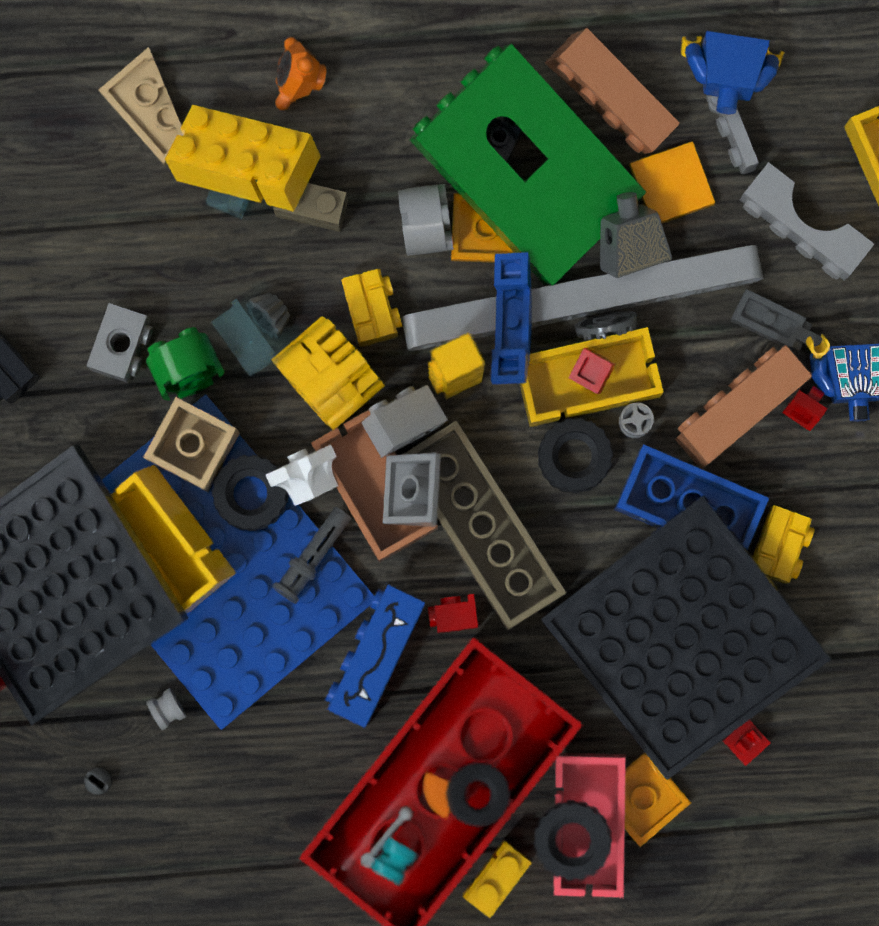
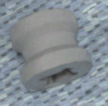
(641, 418)
(166, 709)

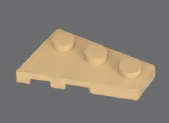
(144, 104)

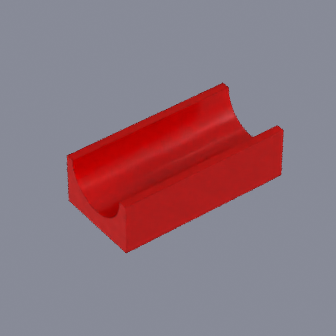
(471, 716)

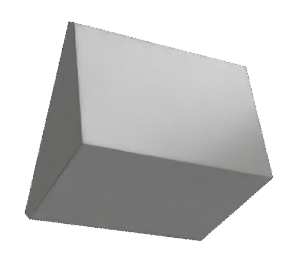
(411, 489)

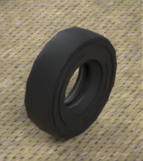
(498, 798)

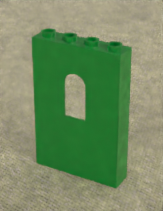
(563, 201)

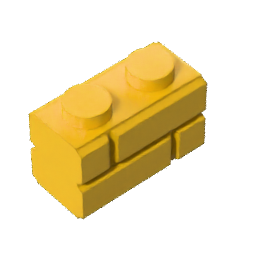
(370, 307)
(781, 544)
(496, 878)

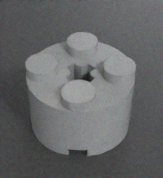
(425, 219)

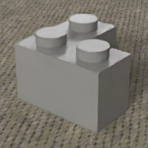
(404, 420)

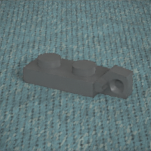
(773, 322)

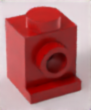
(454, 614)

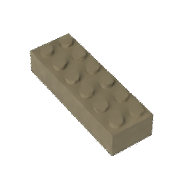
(488, 531)

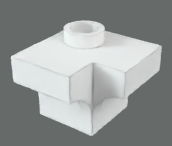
(306, 474)

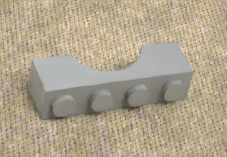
(836, 249)

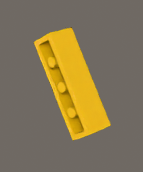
(455, 366)

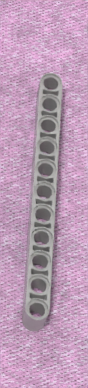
(590, 296)

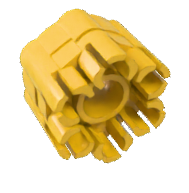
(321, 376)

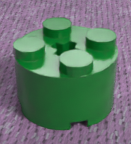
(183, 364)

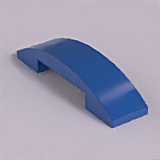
(513, 318)

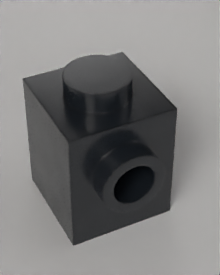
(503, 136)

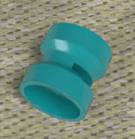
(393, 861)

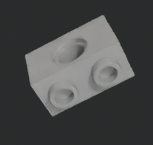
(116, 324)

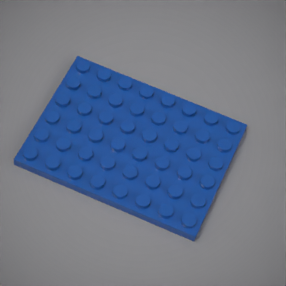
(246, 631)

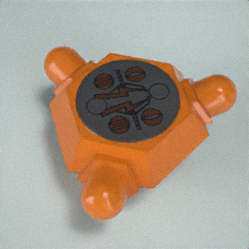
(297, 73)

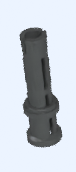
(306, 571)

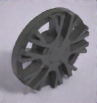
(608, 323)

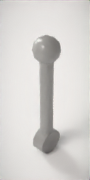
(405, 814)

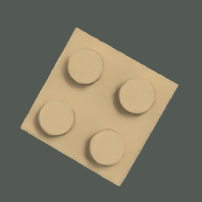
(191, 444)

